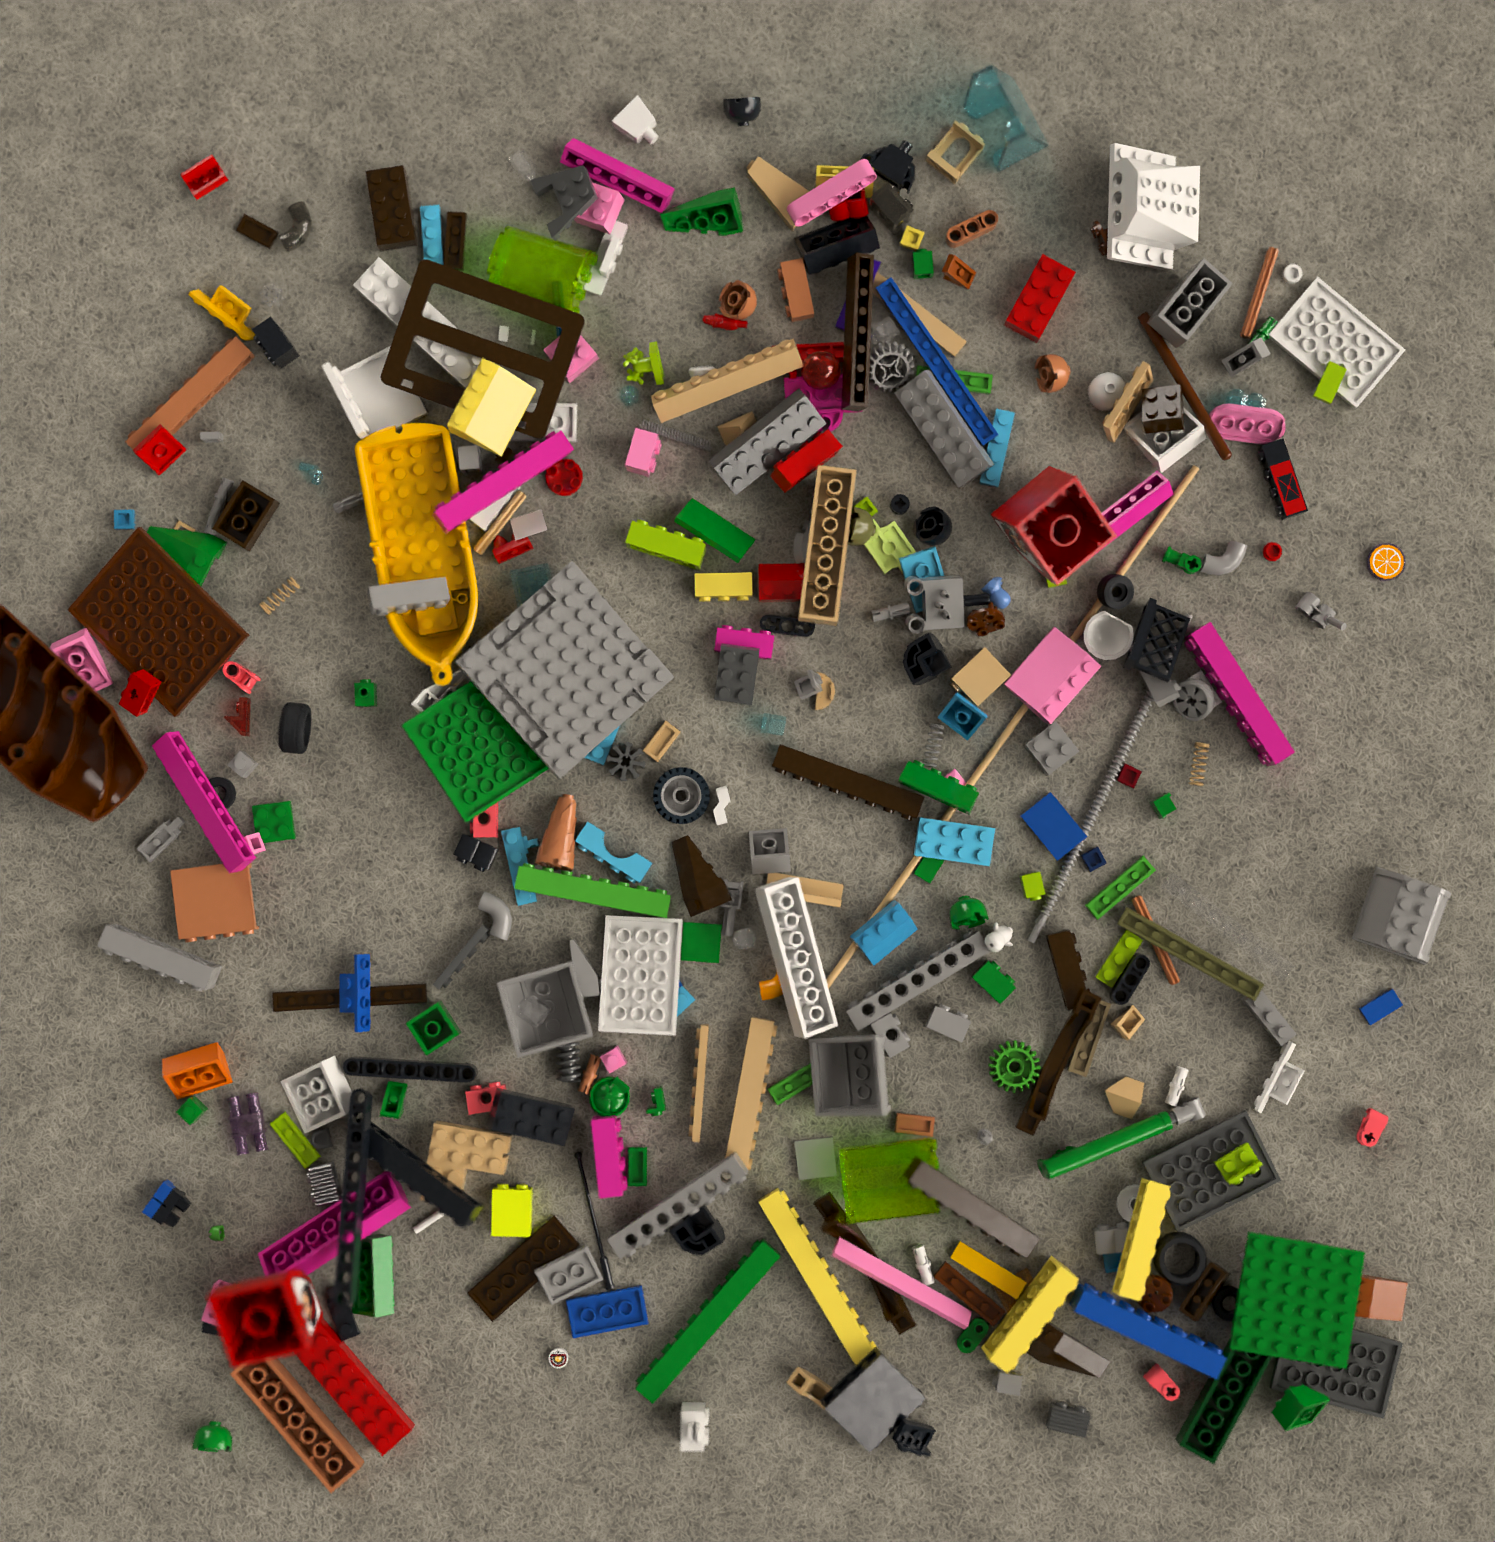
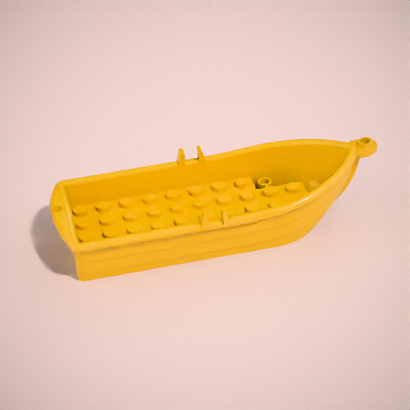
(401, 485)

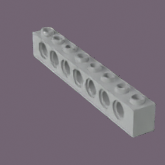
(978, 950)
(619, 1239)

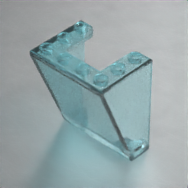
(993, 89)

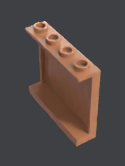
(213, 902)

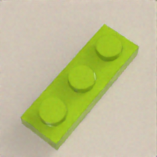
(1119, 958)

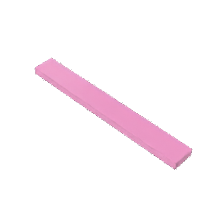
(901, 1283)

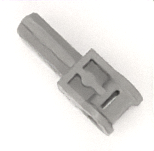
(731, 906)

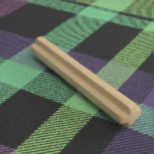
(499, 522)

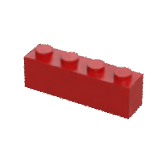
(806, 460)

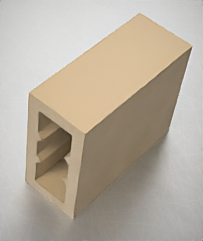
(979, 677)

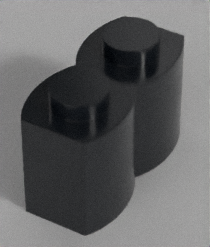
(476, 852)

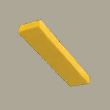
(988, 1270)

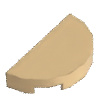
(826, 696)

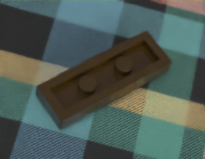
(455, 240)

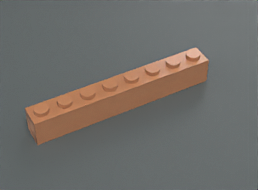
(196, 391)

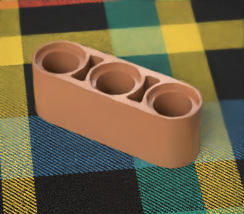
(976, 221)

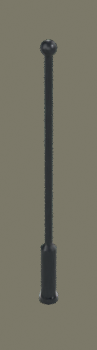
(603, 1259)

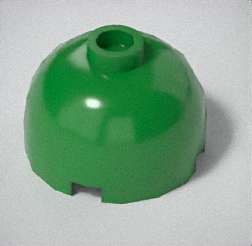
(967, 912)
(213, 1438)

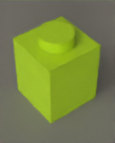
(1032, 886)

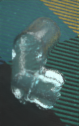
(313, 470)

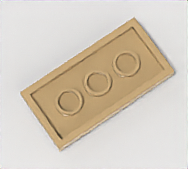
(1125, 406)

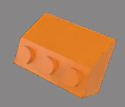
(196, 1070)

